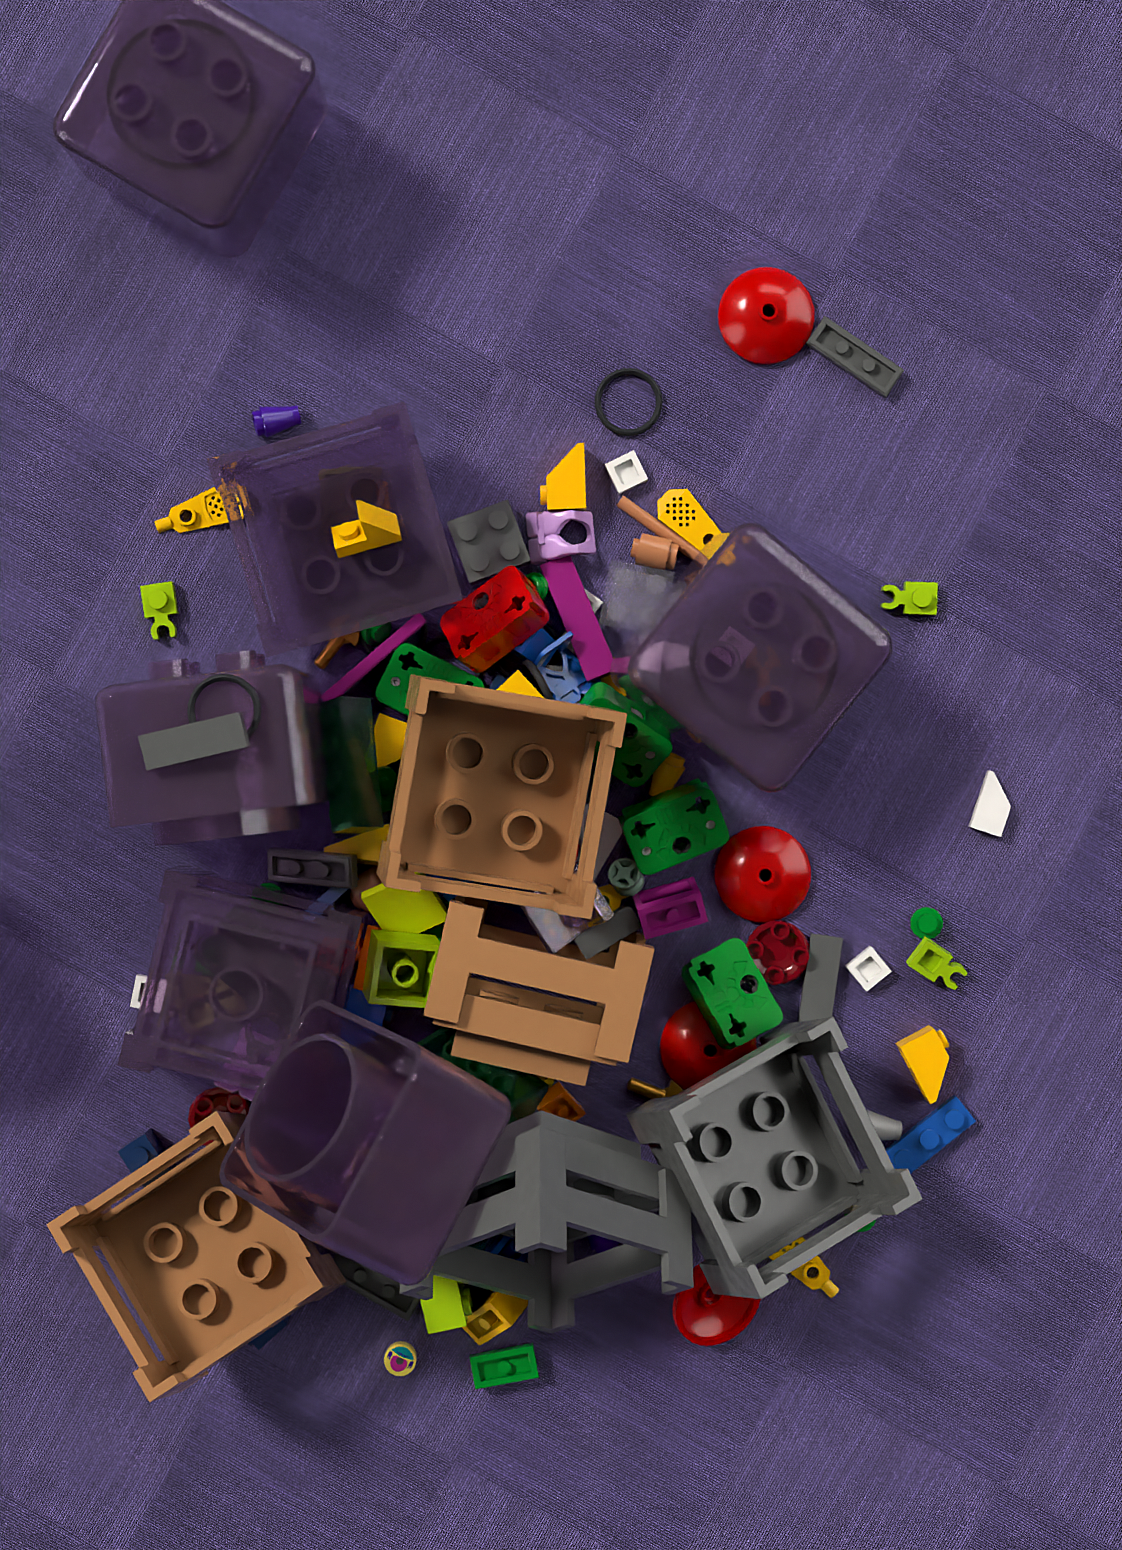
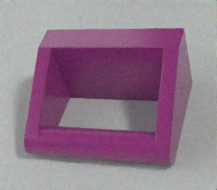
(670, 907)

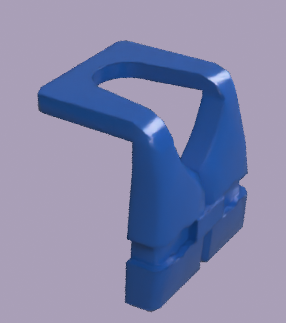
(569, 683)

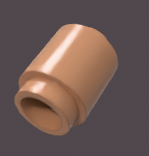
(654, 552)

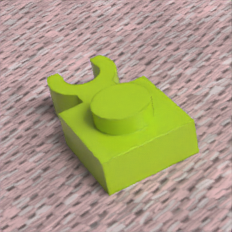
(916, 598)
(159, 603)
(933, 961)

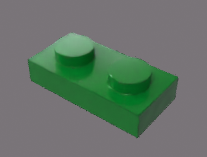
(504, 1365)

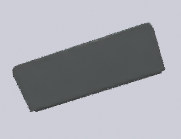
(604, 935)

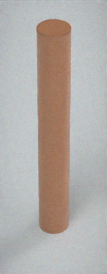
(656, 526)

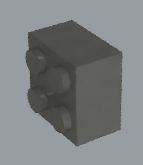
(488, 542)

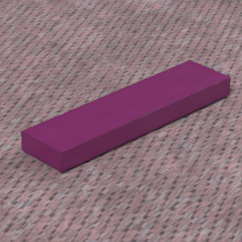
(578, 618)
(375, 657)

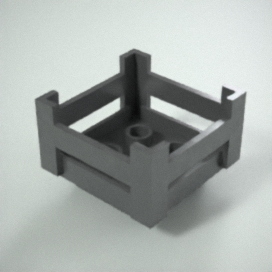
(770, 1160)
(554, 1186)

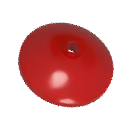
(760, 337)
(739, 870)
(684, 1045)
(710, 1317)

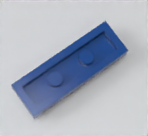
(930, 1135)

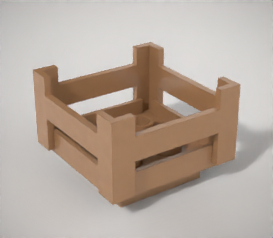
(499, 796)
(528, 1027)
(192, 1261)

